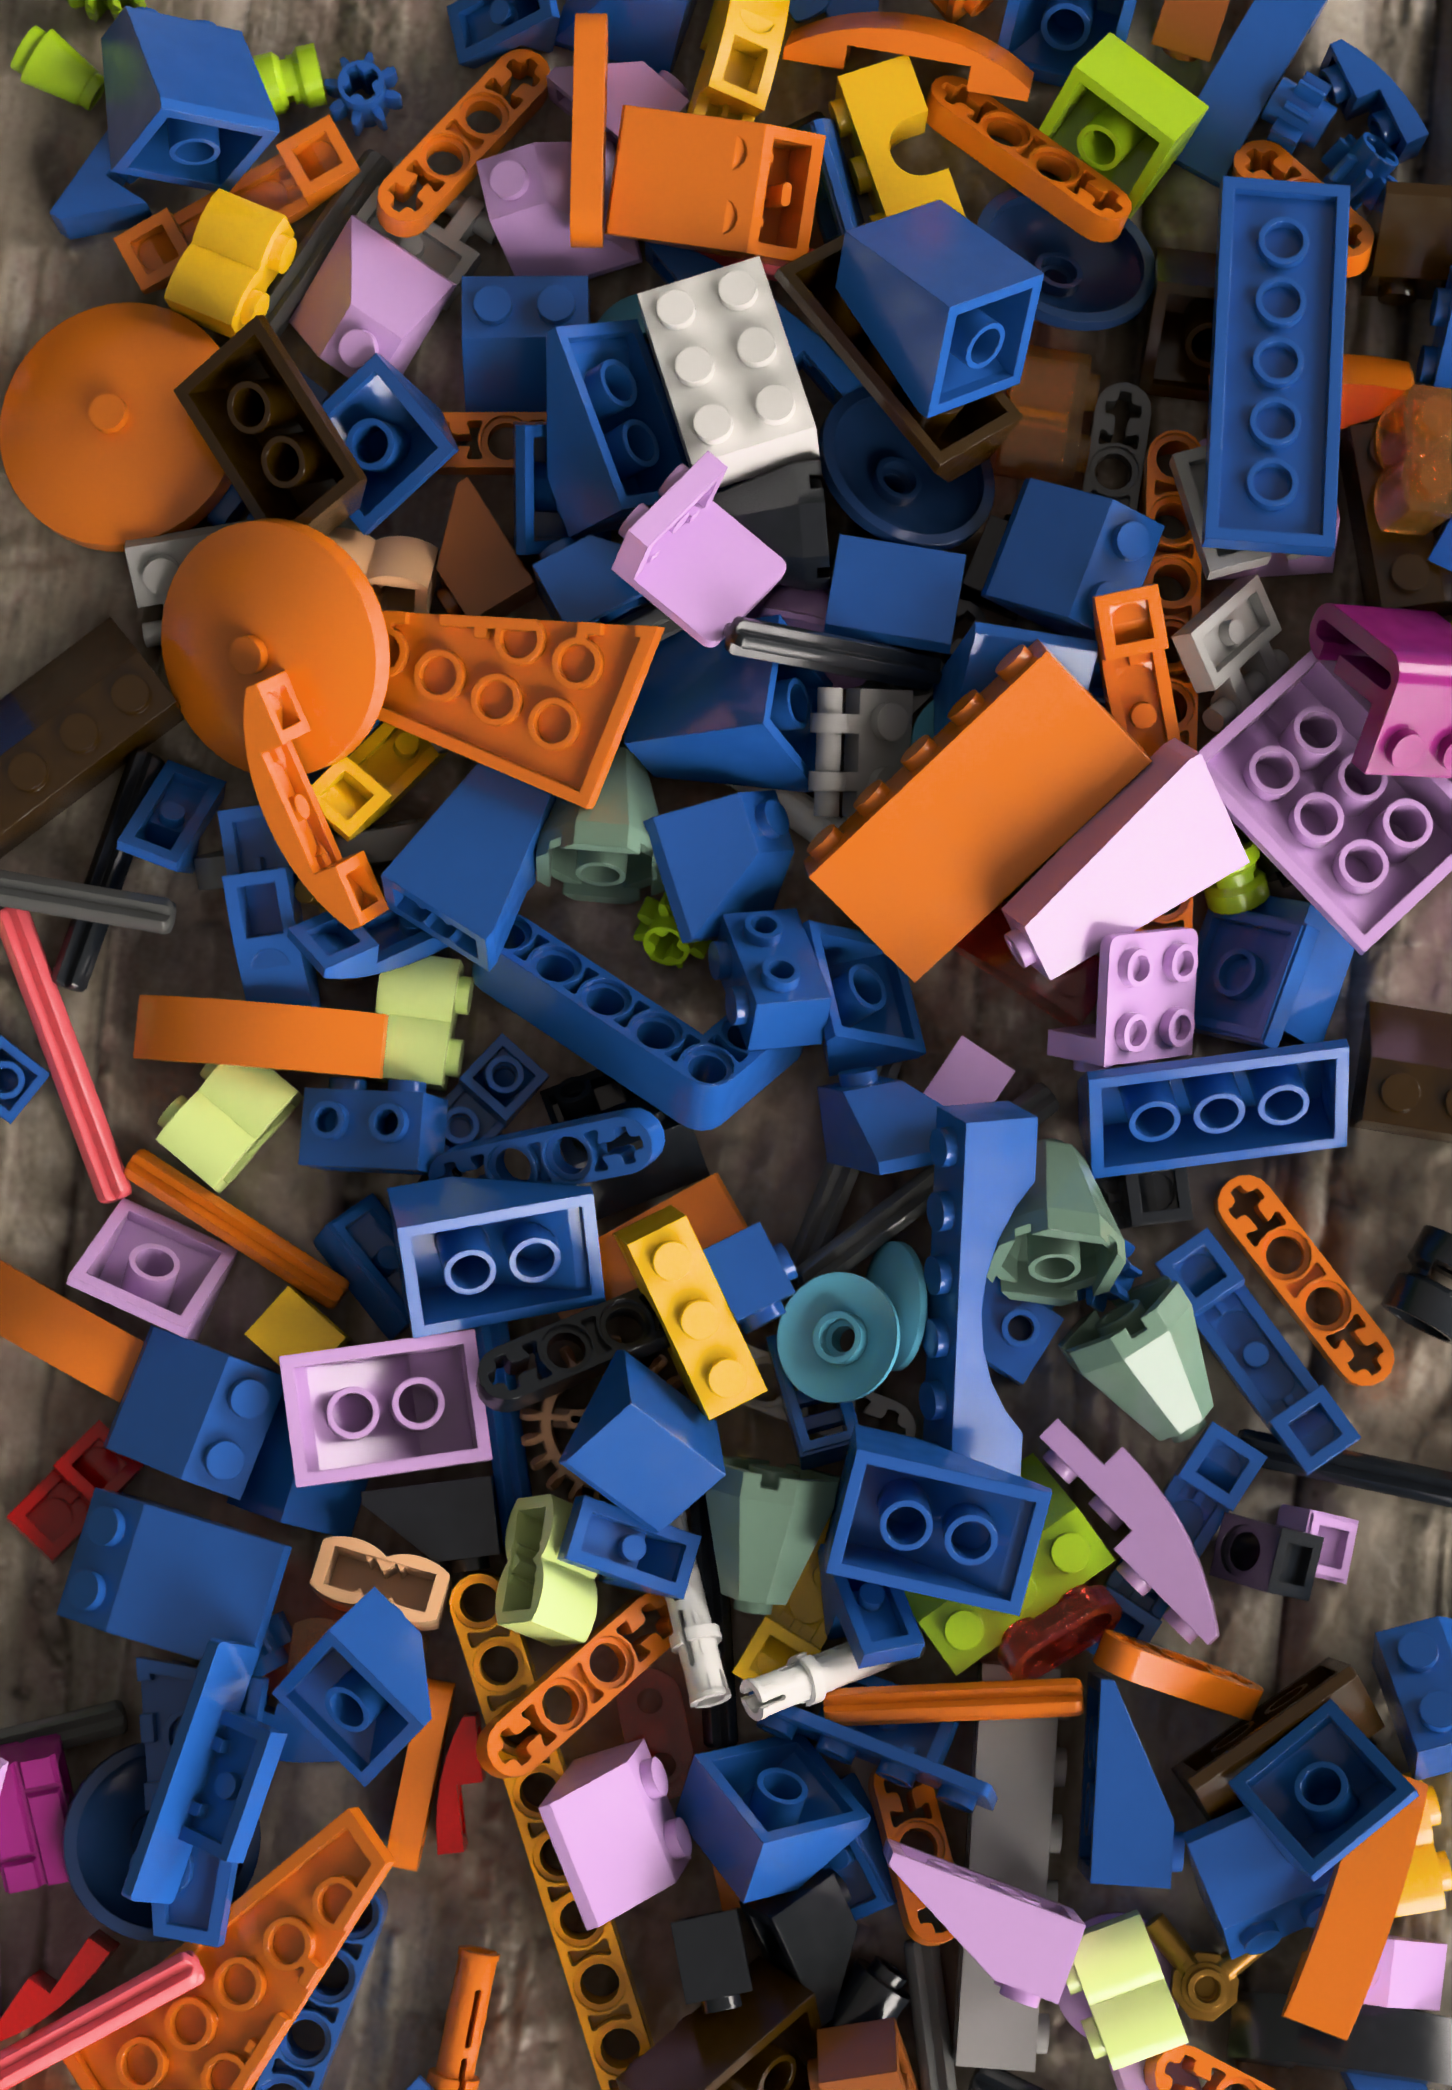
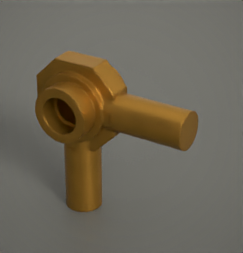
(1200, 1980)

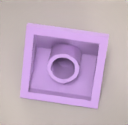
(154, 1269)

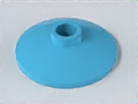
(901, 1277)
(812, 1333)

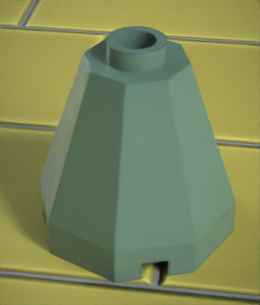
(604, 849)
(1059, 1234)
(1146, 1359)
(766, 1528)

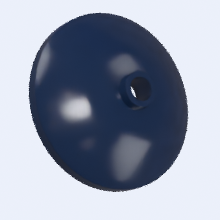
(1084, 280)
(891, 487)
(103, 1835)

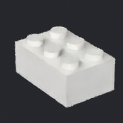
(729, 370)

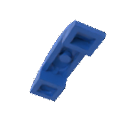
(1246, 82)
(364, 951)
(1257, 1355)
(1200, 1491)

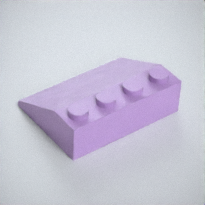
(1342, 837)

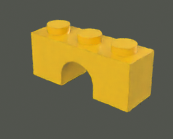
(876, 112)
(692, 1311)

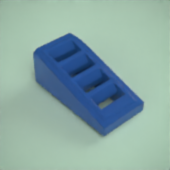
(820, 1450)

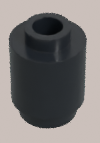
(870, 1993)

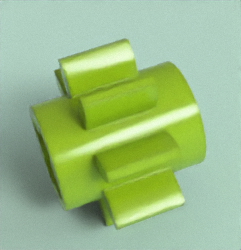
(661, 936)

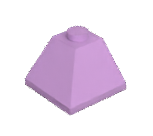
(530, 213)
(369, 301)

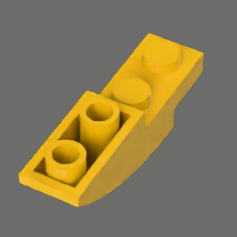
(739, 58)

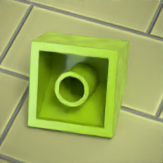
(1123, 117)

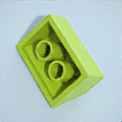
(1064, 1559)

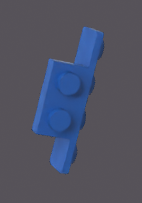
(899, 1750)
(210, 1780)

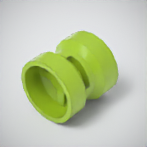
(293, 78)
(1241, 889)

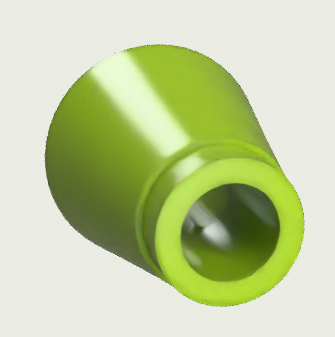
(57, 68)

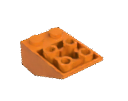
(714, 184)

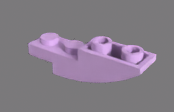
(1158, 1547)

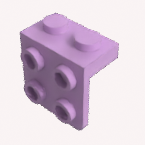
(695, 555)
(1141, 1002)

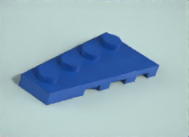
(208, 1883)

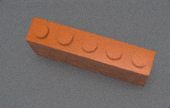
(974, 809)

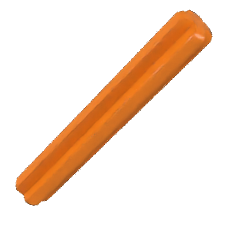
(236, 1228)
(955, 1702)

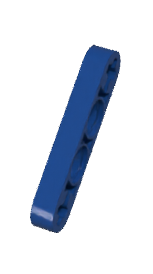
(544, 1152)

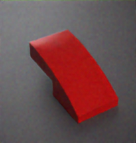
(57, 1507)
(459, 1769)
(44, 1994)

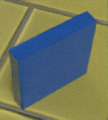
(1249, 975)

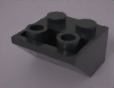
(598, 1094)

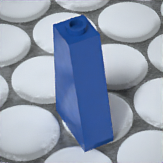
(471, 864)

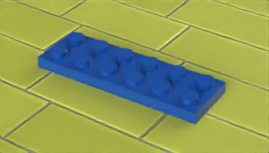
(1276, 367)

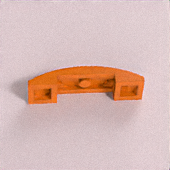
(992, 67)
(294, 183)
(1135, 665)
(292, 811)
(261, 1035)
(66, 1333)
(1354, 1925)

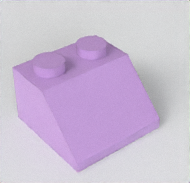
(615, 1831)

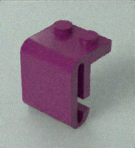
(1402, 668)

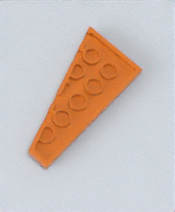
(519, 693)
(255, 1983)

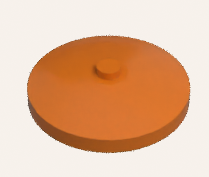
(101, 435)
(268, 603)

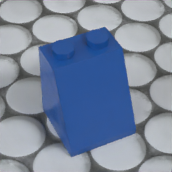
(183, 100)
(940, 304)
(725, 717)

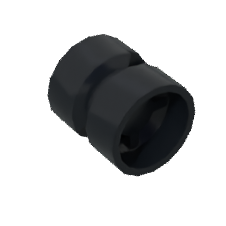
(1417, 1297)

